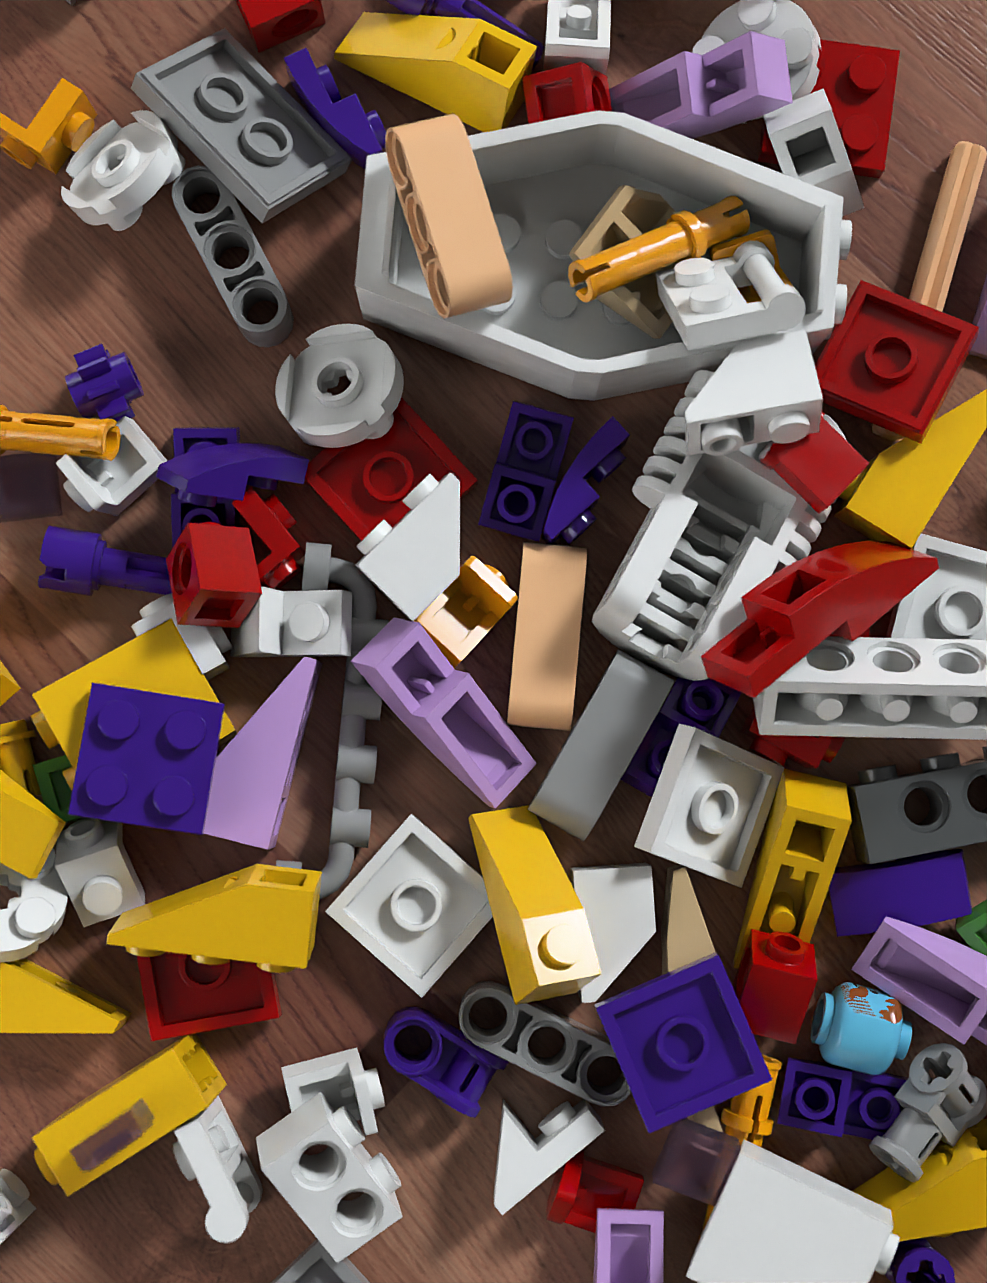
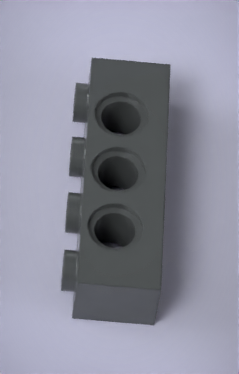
(878, 816)

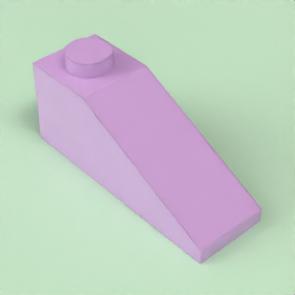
(260, 762)

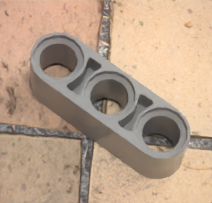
(225, 229)
(601, 745)
(511, 1038)

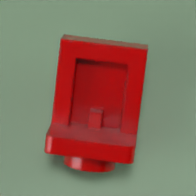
(271, 524)
(803, 750)

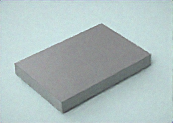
(241, 124)

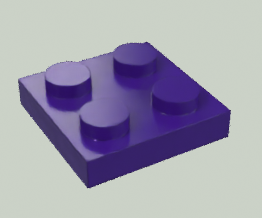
(147, 759)
(683, 1042)

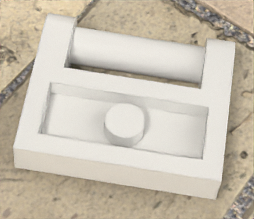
(711, 310)
(215, 1156)

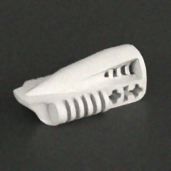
(704, 544)

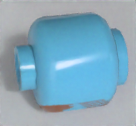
(860, 1029)

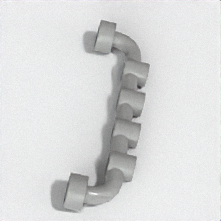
(359, 703)

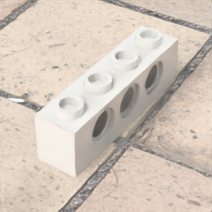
(881, 690)

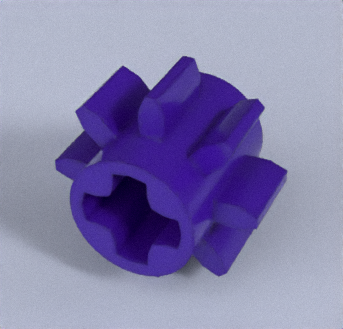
(104, 384)

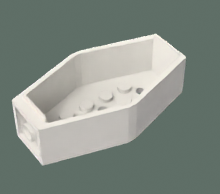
(544, 193)

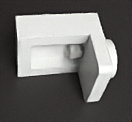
(115, 483)
(203, 642)
(97, 870)
(340, 1081)

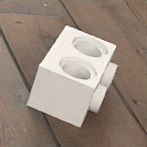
(319, 1181)

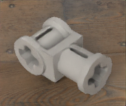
(931, 1110)

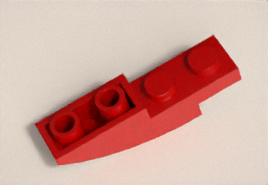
(804, 603)

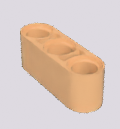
(448, 215)
(547, 636)

